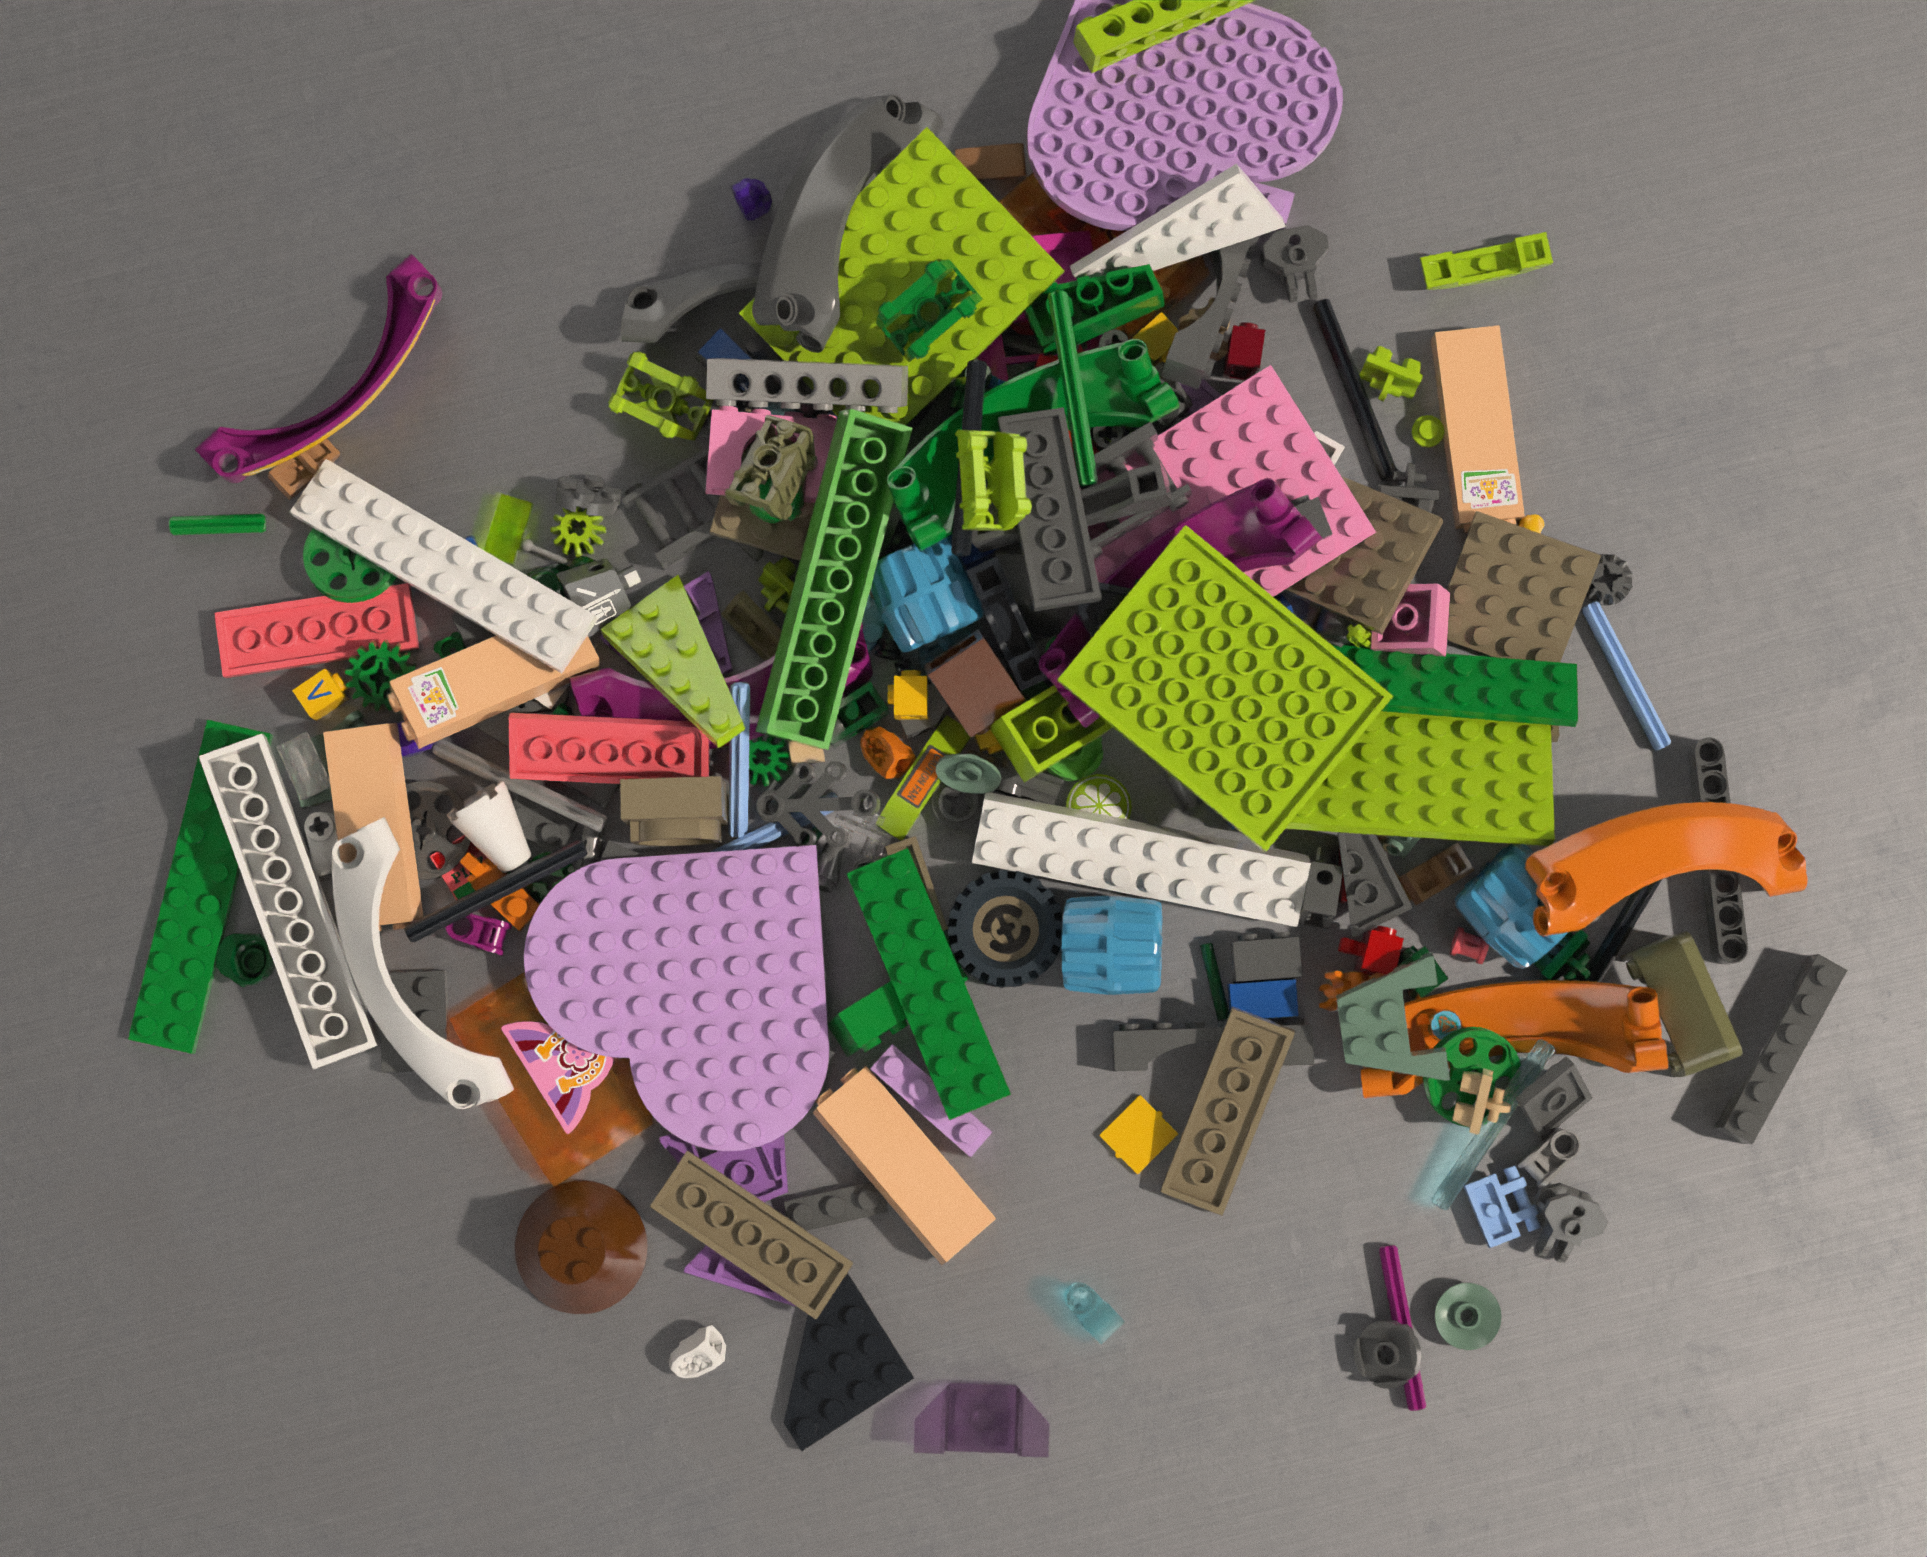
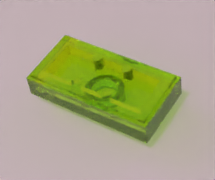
(508, 528)

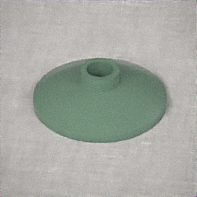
(968, 773)
(1484, 1321)

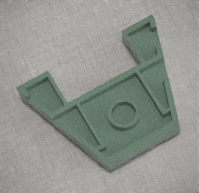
(1376, 1023)

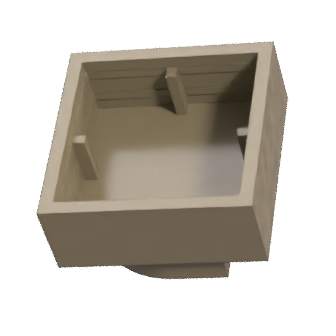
(674, 810)

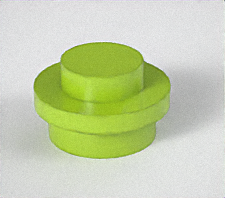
(1427, 431)

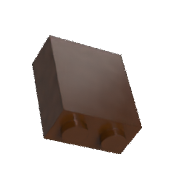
(974, 683)

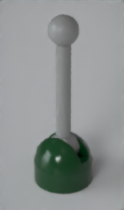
(527, 545)

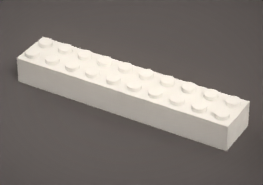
(1141, 859)
(288, 901)

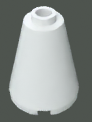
(493, 827)

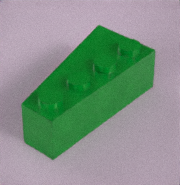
(1097, 304)
(871, 1018)

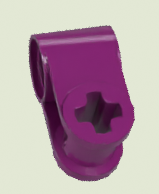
(482, 932)

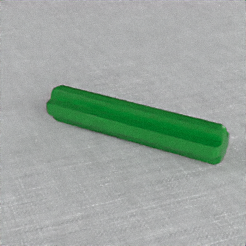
(217, 524)

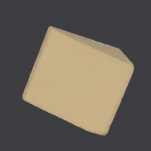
(803, 753)

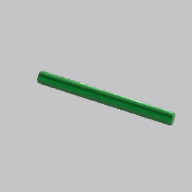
(1072, 388)

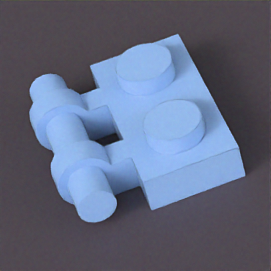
(1493, 1211)

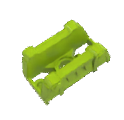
(649, 410)
(1003, 475)

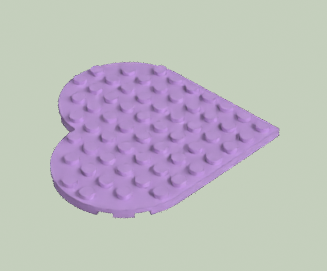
(1180, 113)
(699, 978)

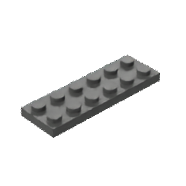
(1056, 529)

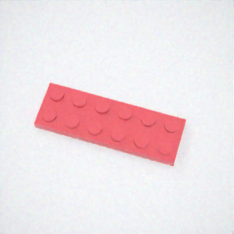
(312, 631)
(604, 748)

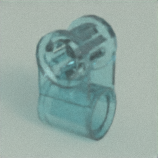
(1095, 1315)

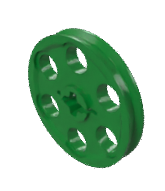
(340, 565)
(1474, 1060)

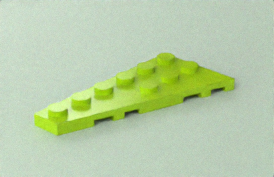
(673, 654)

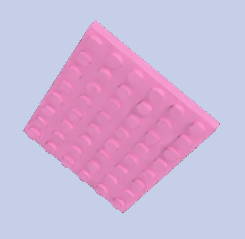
(1234, 444)

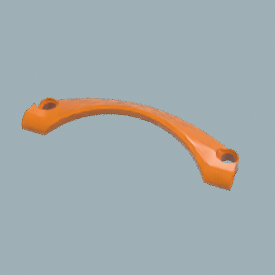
(1617, 857)
(1579, 1018)

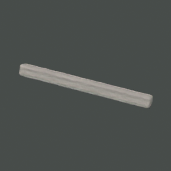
(525, 788)

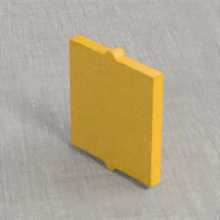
(1138, 1134)

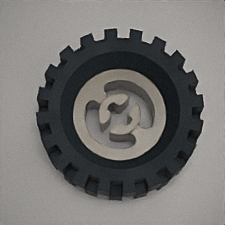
(1039, 914)

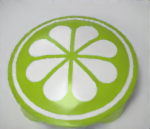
(1100, 795)

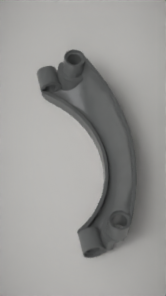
(803, 248)
(678, 295)

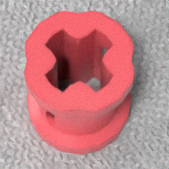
(1459, 945)

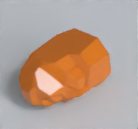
(886, 752)

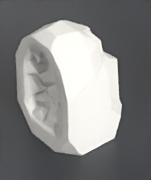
(698, 1353)

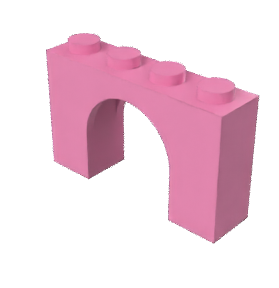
(734, 431)

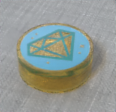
(1443, 1023)

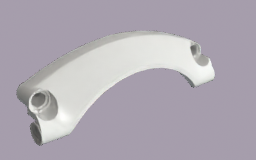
(357, 906)

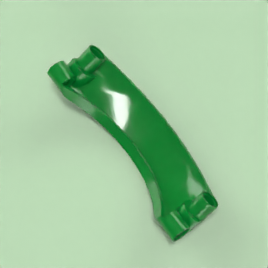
(1117, 389)

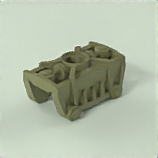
(786, 473)

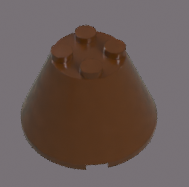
(581, 1247)

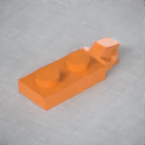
(516, 907)

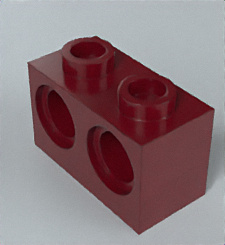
(1244, 351)

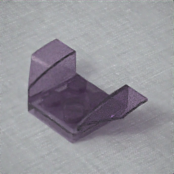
(982, 1420)

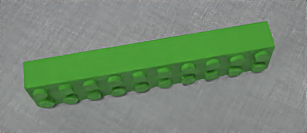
(833, 580)

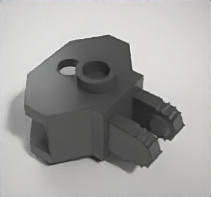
(1295, 261)
(1566, 1216)

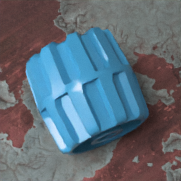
(924, 594)
(1502, 905)
(1112, 945)

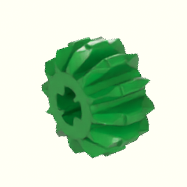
(770, 769)

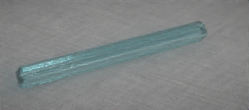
(1489, 1130)

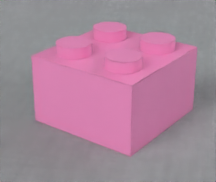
(1417, 623)

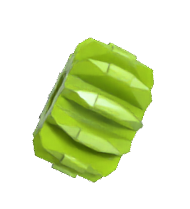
(573, 541)

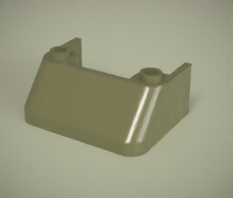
(1686, 1003)

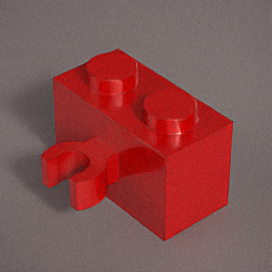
(1376, 952)

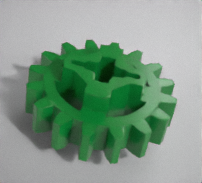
(366, 673)

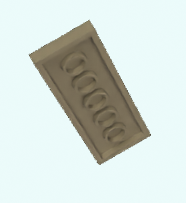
(1227, 1111)
(751, 1234)

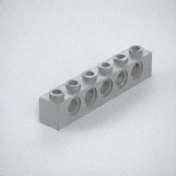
(724, 372)

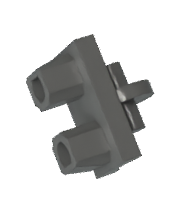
(1422, 497)

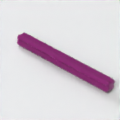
(1400, 1312)

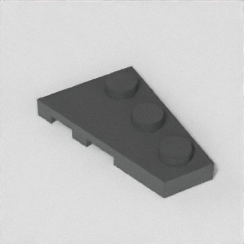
(1370, 882)

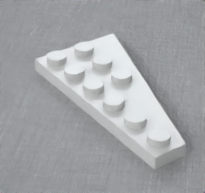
(1200, 222)

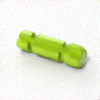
(1359, 636)

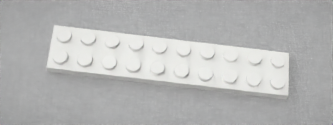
(444, 566)

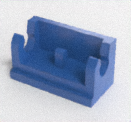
(1265, 998)

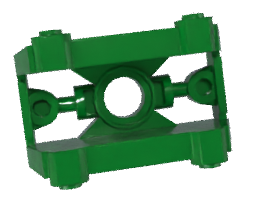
(914, 298)

